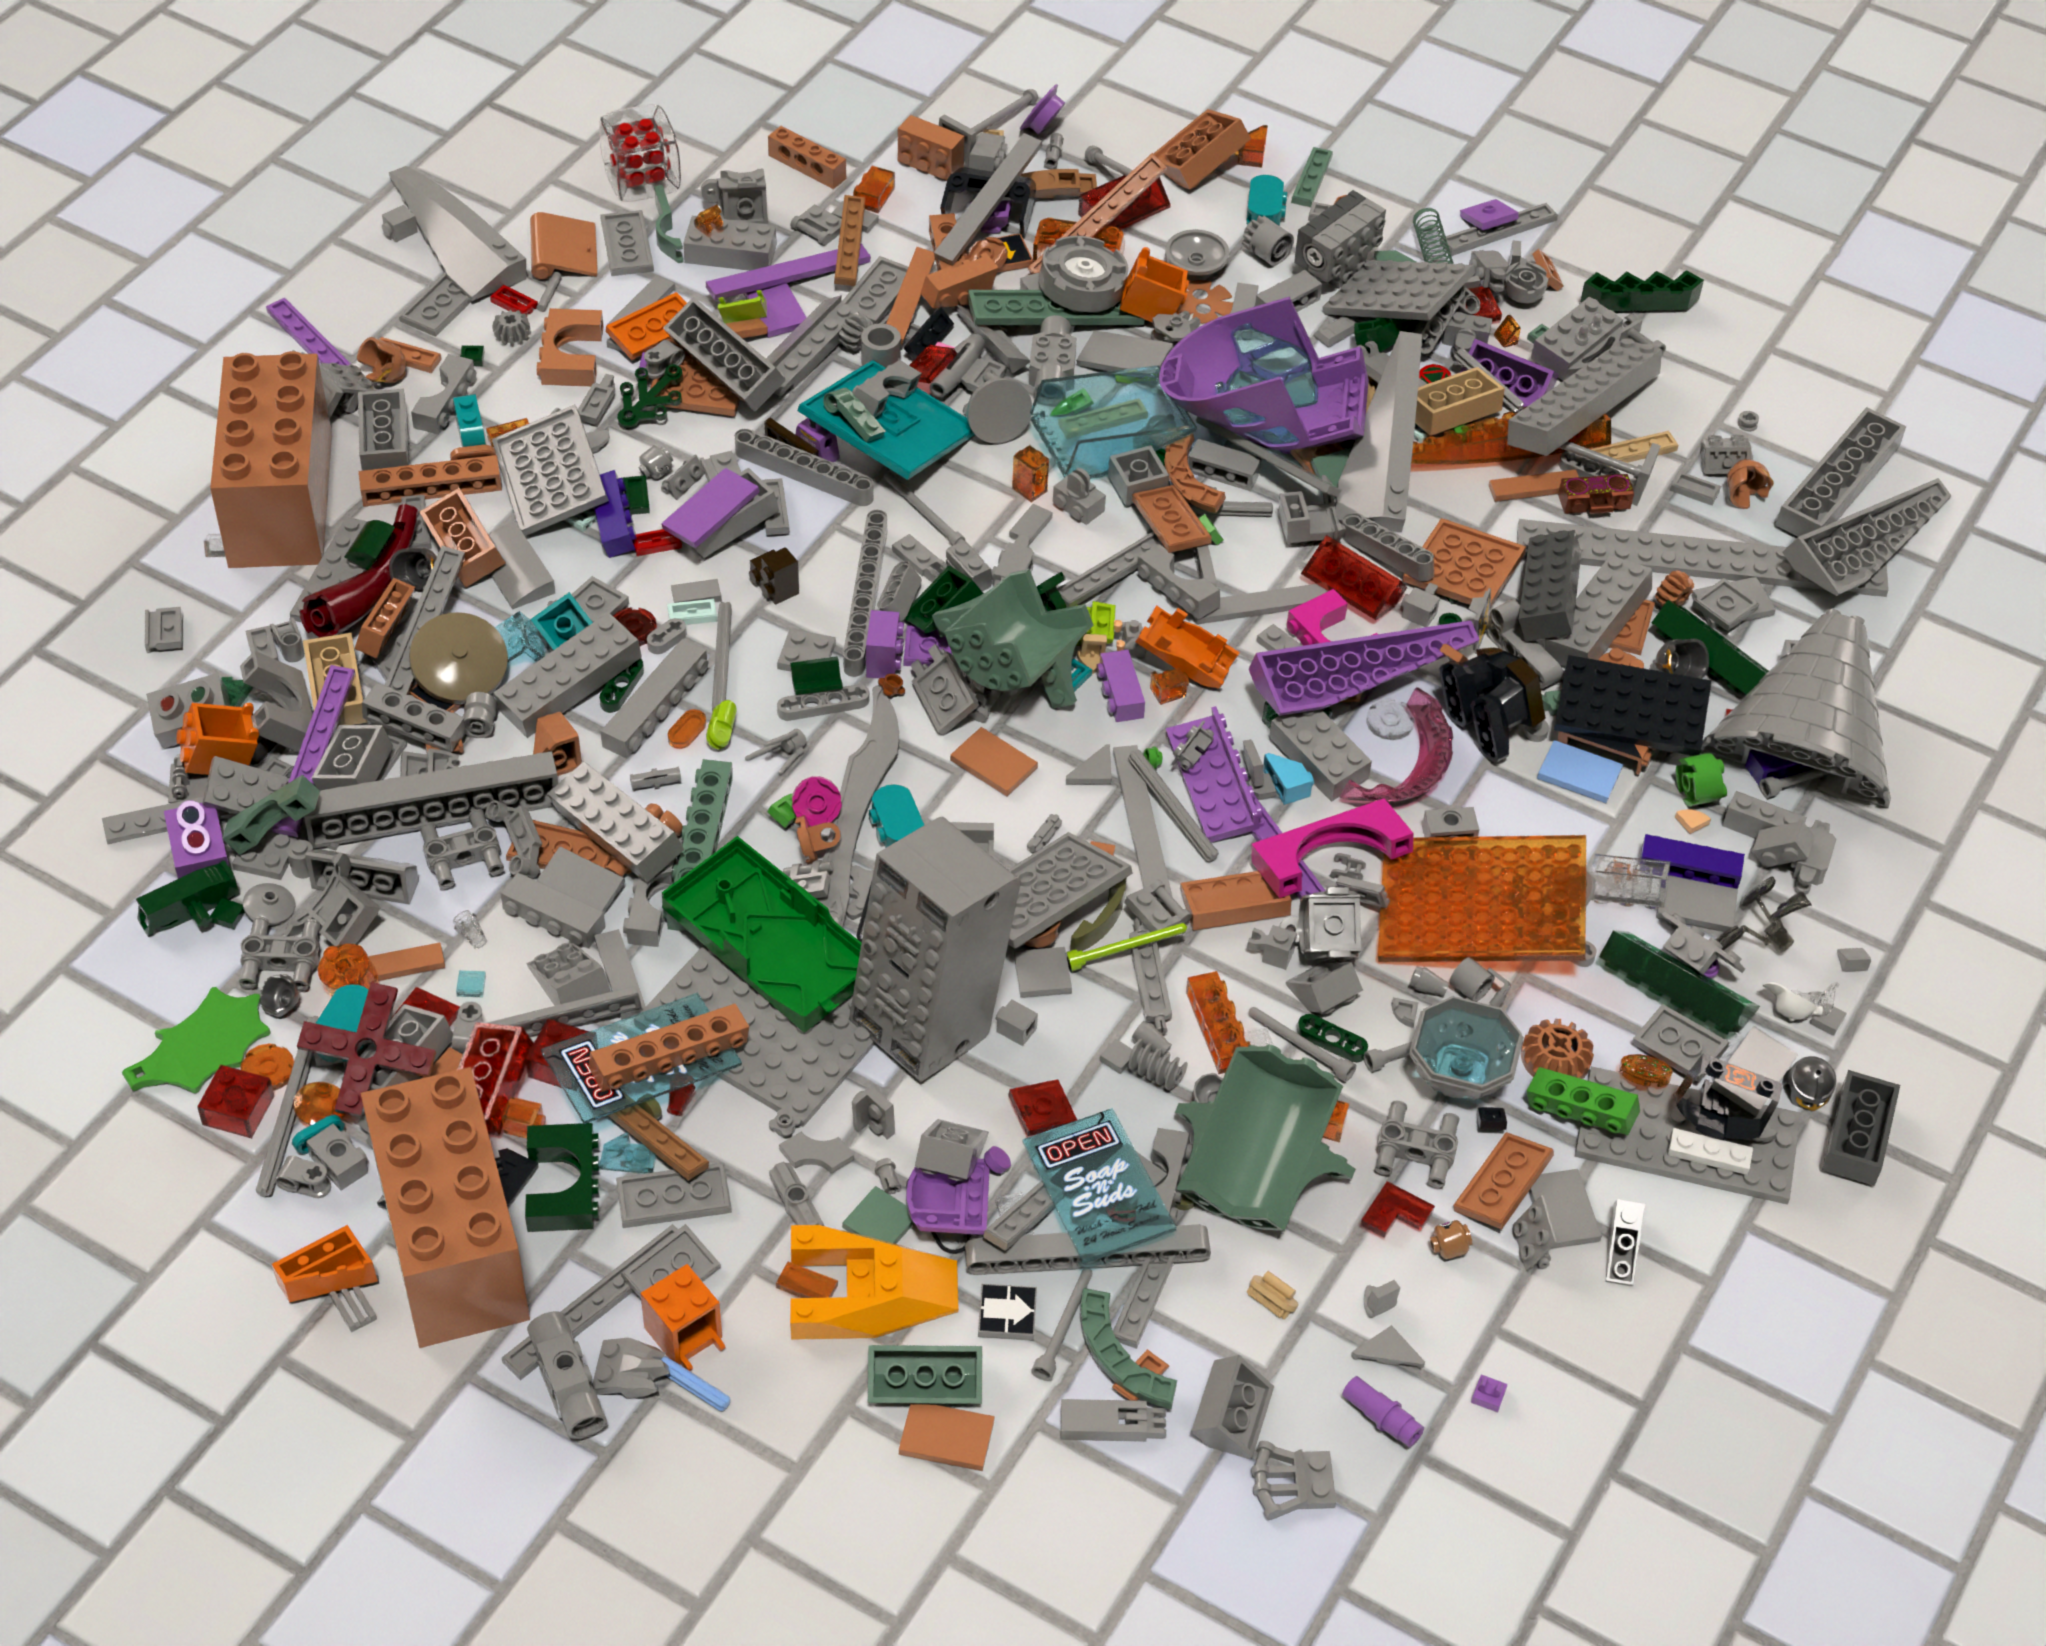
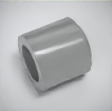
(881, 344)

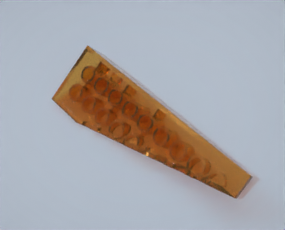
(1488, 439)

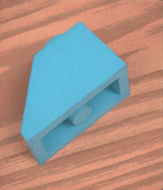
(1288, 777)

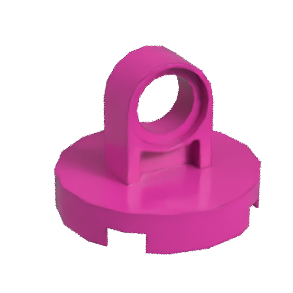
(817, 800)

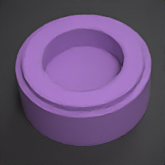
(997, 1160)

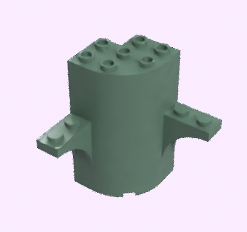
(1011, 640)
(1261, 1138)

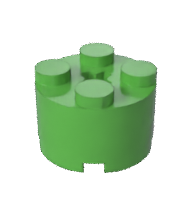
(1701, 779)

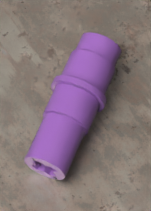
(1383, 1411)

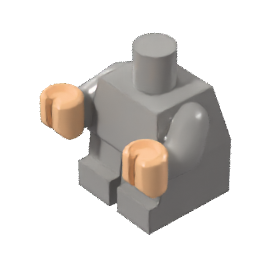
(1127, 641)

